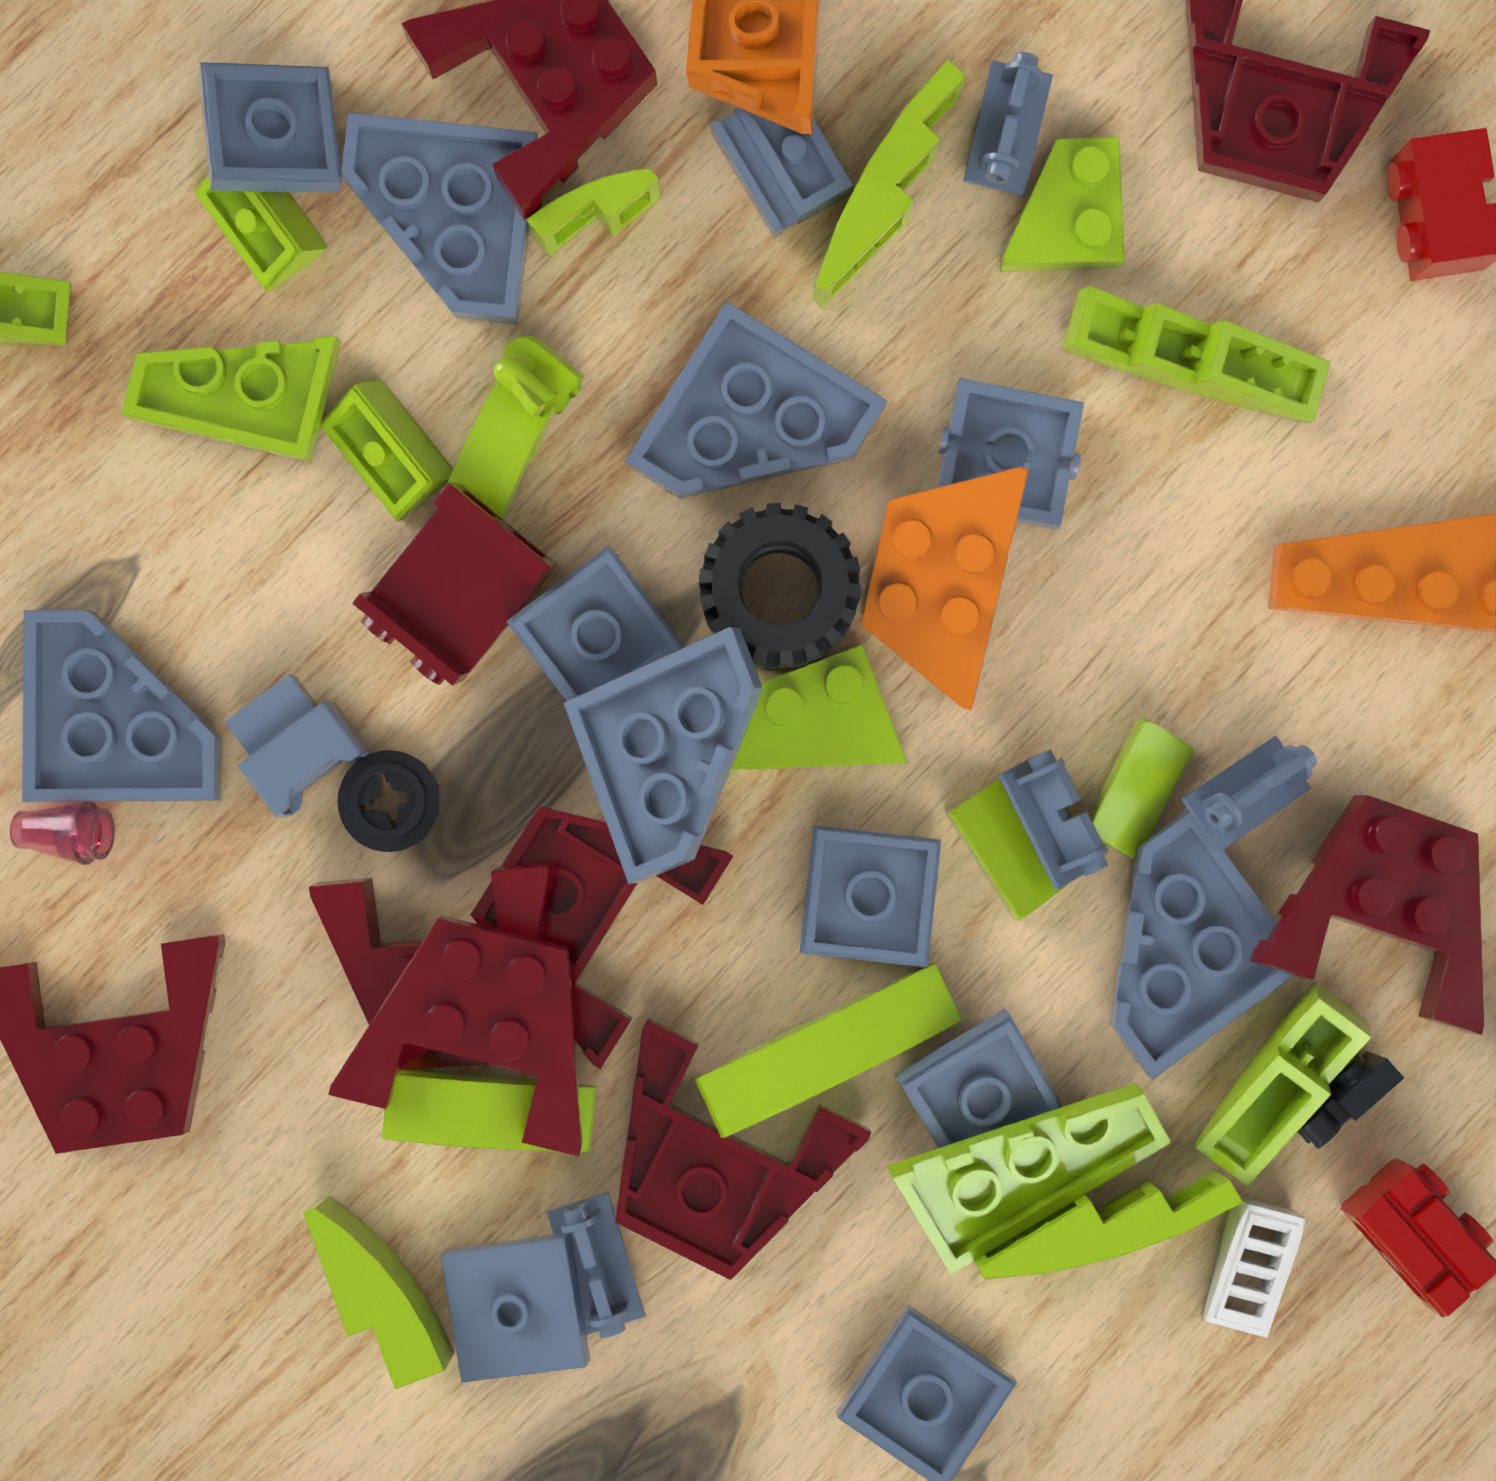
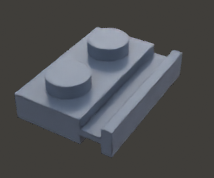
(780, 169)

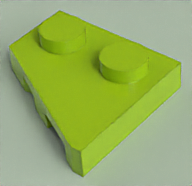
(1073, 211)

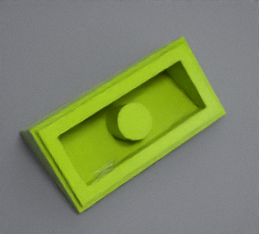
(264, 230)
(386, 447)
(1138, 786)
(1003, 849)

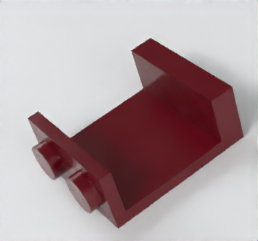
(455, 587)

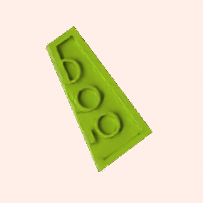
(1019, 1174)

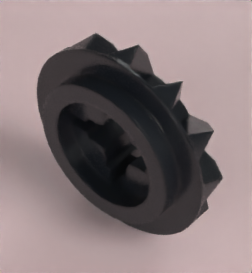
(363, 786)

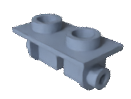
(1008, 125)
(1250, 791)
(1065, 844)
(601, 1264)

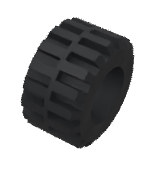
(793, 534)

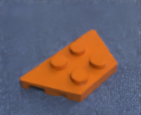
(757, 56)
(943, 577)

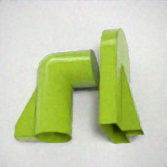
(537, 375)

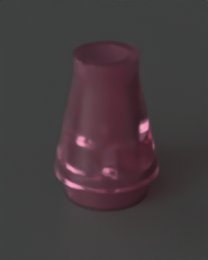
(67, 832)

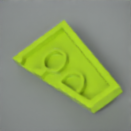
(243, 396)
(821, 719)

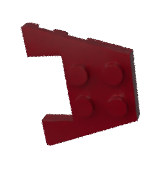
(567, 63)
(1283, 119)
(1401, 880)
(585, 903)
(374, 967)
(486, 1001)
(116, 1074)
(707, 1192)

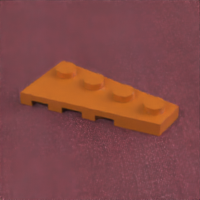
(1399, 574)

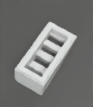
(1281, 1252)

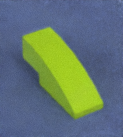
(1283, 1083)
(470, 1110)
(378, 1293)

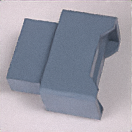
(292, 743)

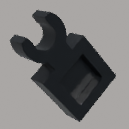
(1352, 1094)

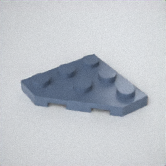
(444, 206)
(751, 412)
(106, 721)
(665, 747)
(1186, 948)

